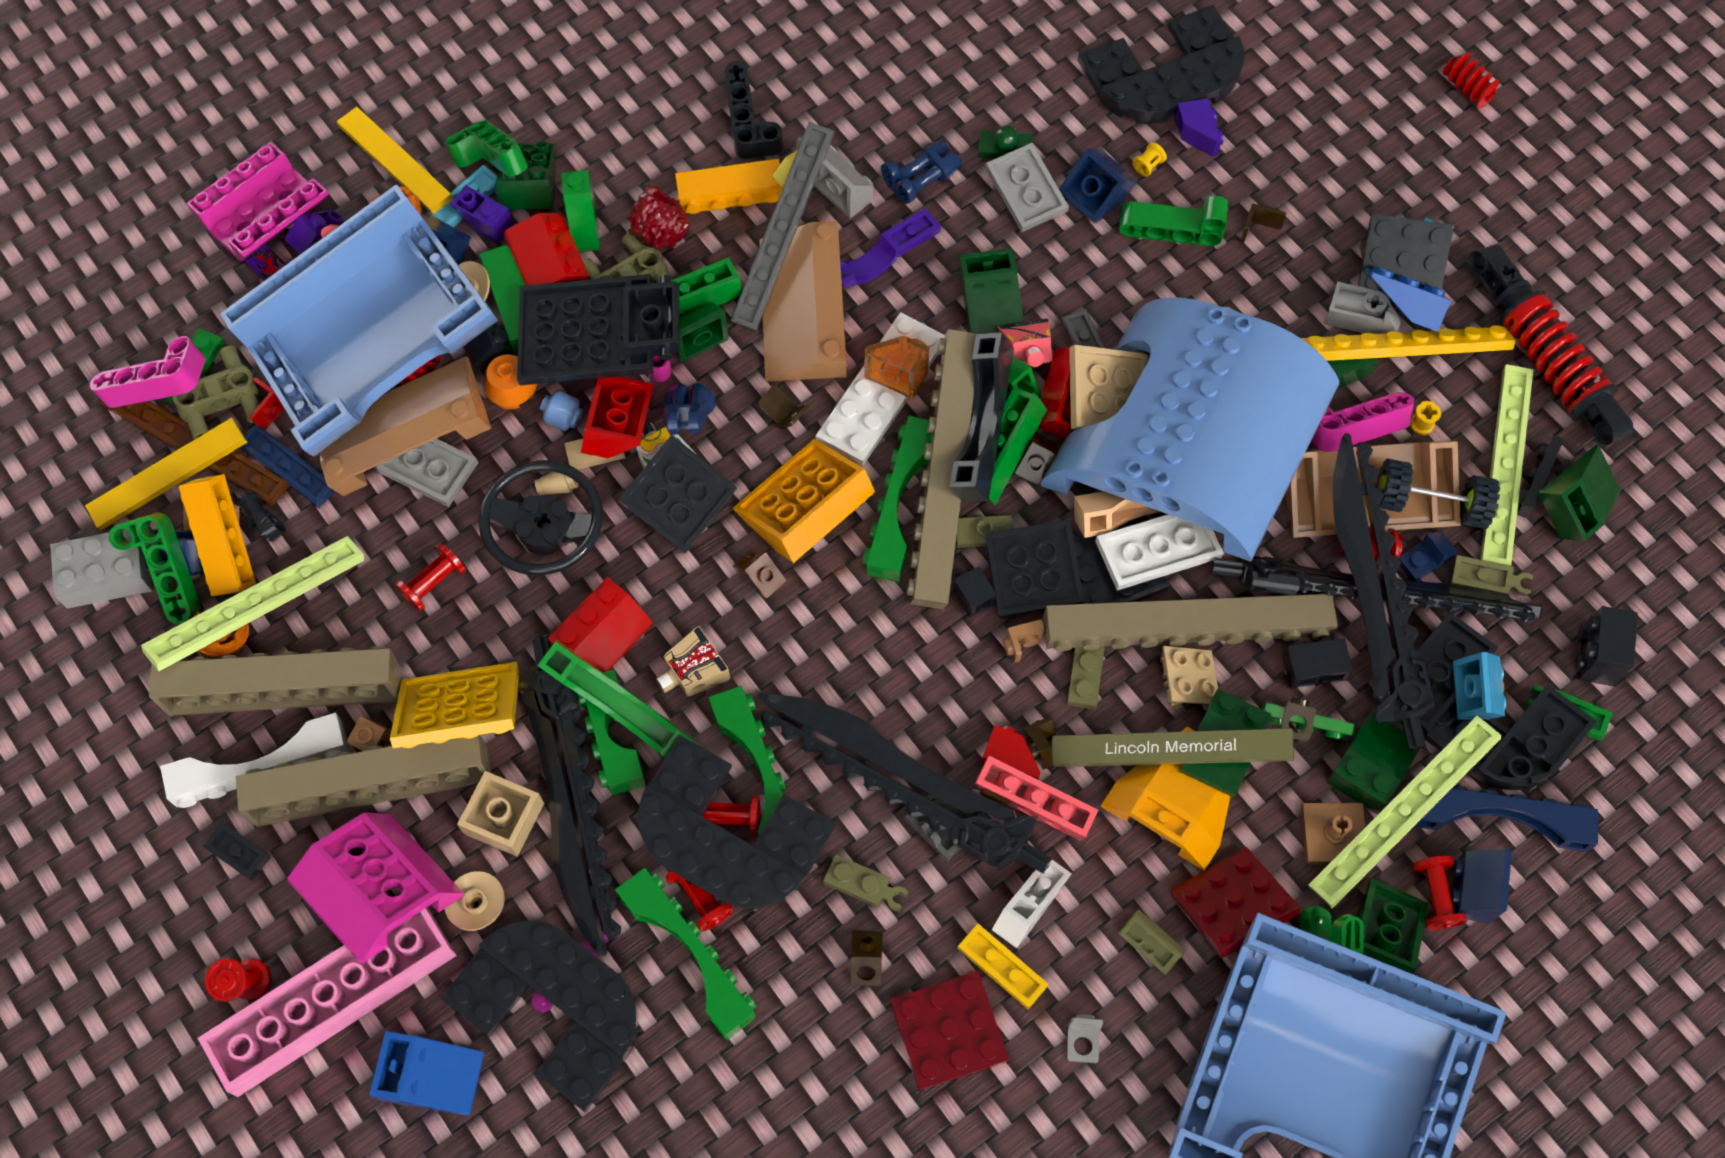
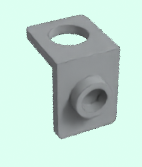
(1086, 1027)

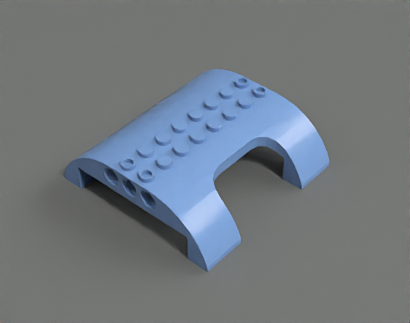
(357, 317)
(1208, 422)
(1332, 1054)

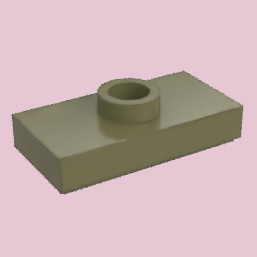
(972, 530)
(1152, 941)

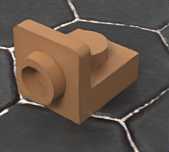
(1024, 634)
(368, 734)

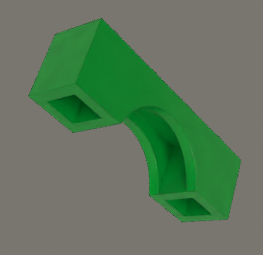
(621, 765)

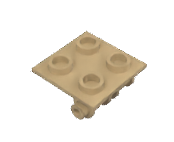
(1188, 675)

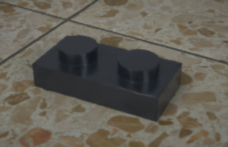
(236, 851)

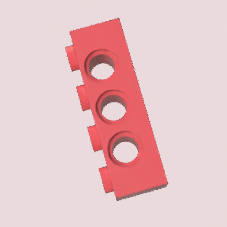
(1036, 798)

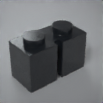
(1323, 660)

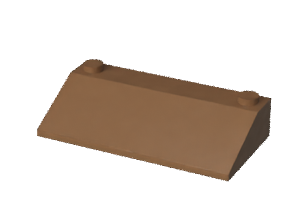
(806, 309)
(405, 420)
(1434, 468)

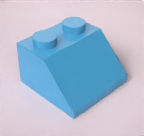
(1479, 686)

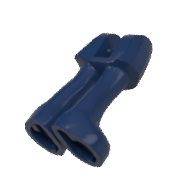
(934, 157)
(683, 416)

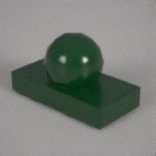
(1001, 142)

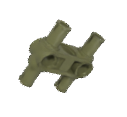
(633, 265)
(218, 393)

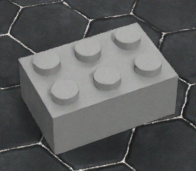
(95, 571)

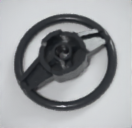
(526, 517)

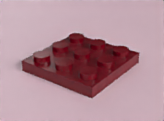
(1229, 896)
(949, 1030)

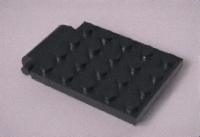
(596, 328)

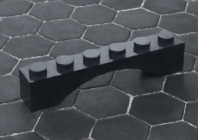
(975, 464)

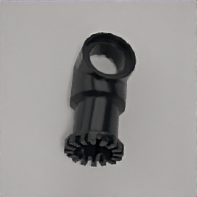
(260, 518)

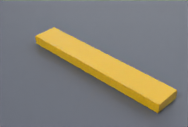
(394, 160)
(166, 474)

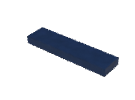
(287, 465)

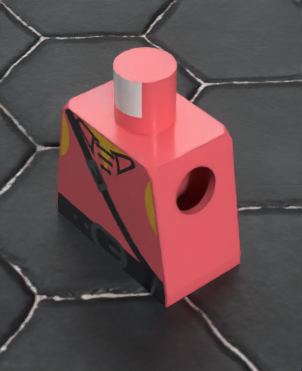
(1030, 341)

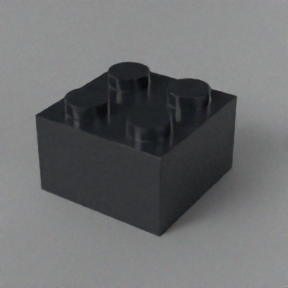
(1607, 646)

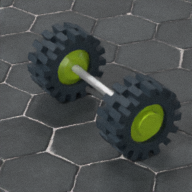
(1477, 500)

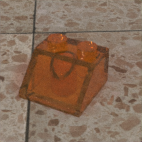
(898, 364)

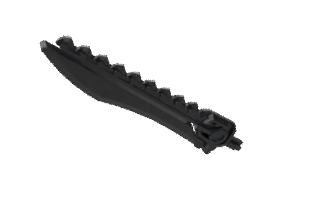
(1286, 578)
(1408, 679)
(978, 835)
(569, 860)

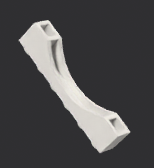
(194, 780)

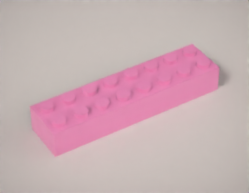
(321, 1004)

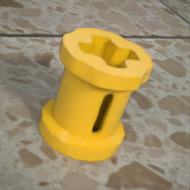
(1149, 159)
(1425, 417)

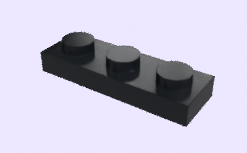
(1538, 476)

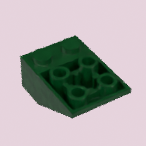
(536, 184)
(990, 290)
(1581, 496)

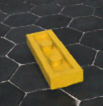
(1003, 966)

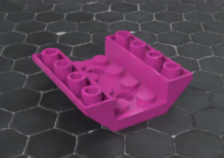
(256, 201)
(352, 889)

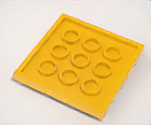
(455, 705)

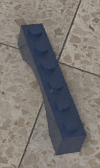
(1564, 825)

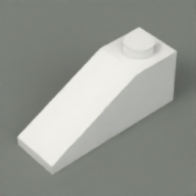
(1030, 903)

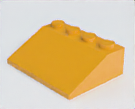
(805, 499)

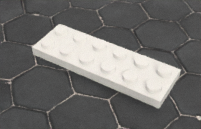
(869, 407)

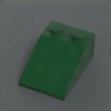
(1226, 714)
(1373, 764)
(1392, 925)

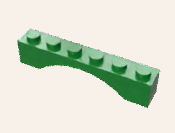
(889, 549)
(612, 698)
(736, 721)
(649, 904)

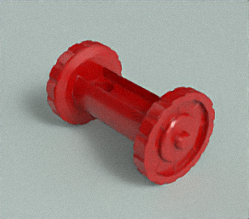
(430, 577)
(736, 814)
(1439, 891)
(704, 902)
(232, 979)

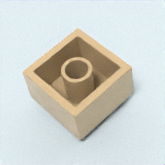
(501, 813)

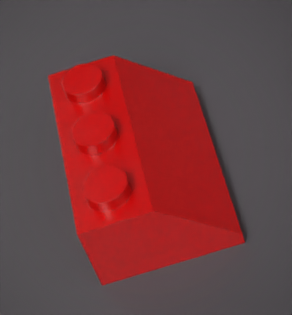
(545, 250)
(1057, 396)
(616, 416)
(603, 626)

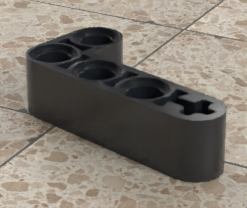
(740, 109)

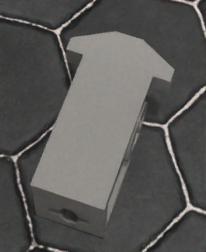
(1362, 310)

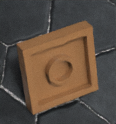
(1329, 829)

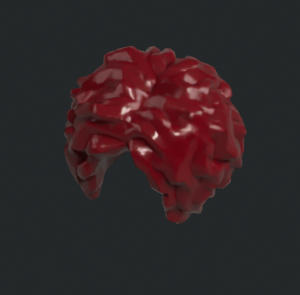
(658, 219)

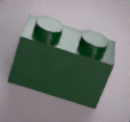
(701, 330)

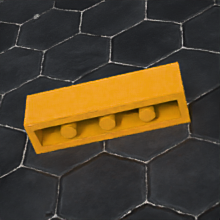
(728, 186)
(217, 535)

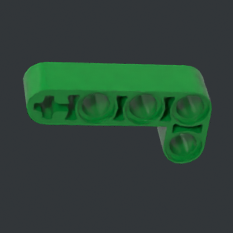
(486, 142)
(1176, 223)
(160, 569)

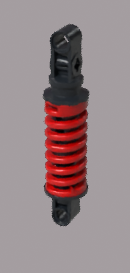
(1535, 326)

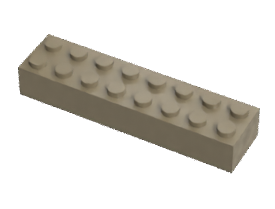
(277, 681)
(359, 779)

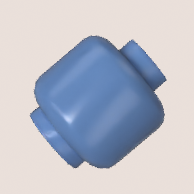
(561, 410)

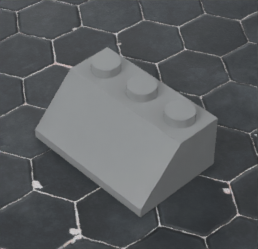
(842, 183)

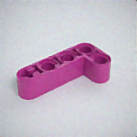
(152, 380)
(1364, 421)

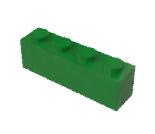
(709, 284)
(505, 285)
(1019, 423)

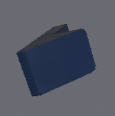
(1427, 556)

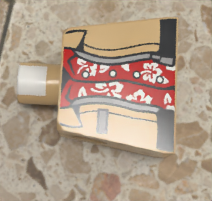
(693, 665)

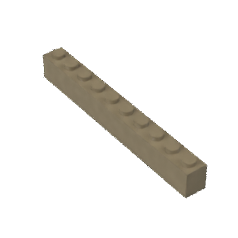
(940, 504)
(1189, 621)

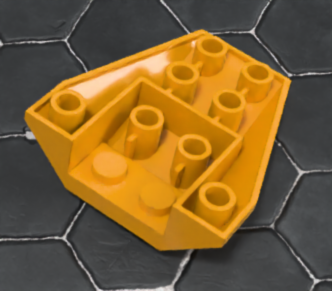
(1173, 807)

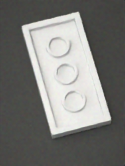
(1156, 549)

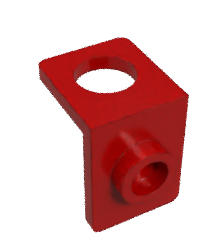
(268, 409)

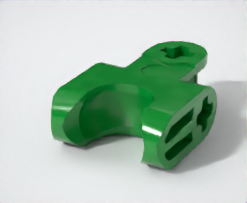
(1345, 930)

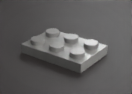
(1026, 187)
(431, 470)

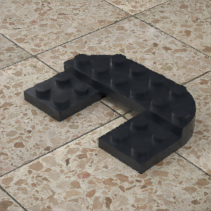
(1206, 71)
(1527, 751)
(714, 858)
(570, 979)

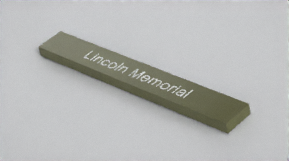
(1173, 748)

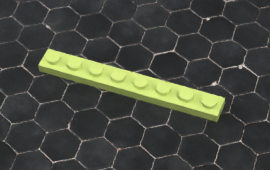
(1508, 462)
(252, 603)
(1404, 811)

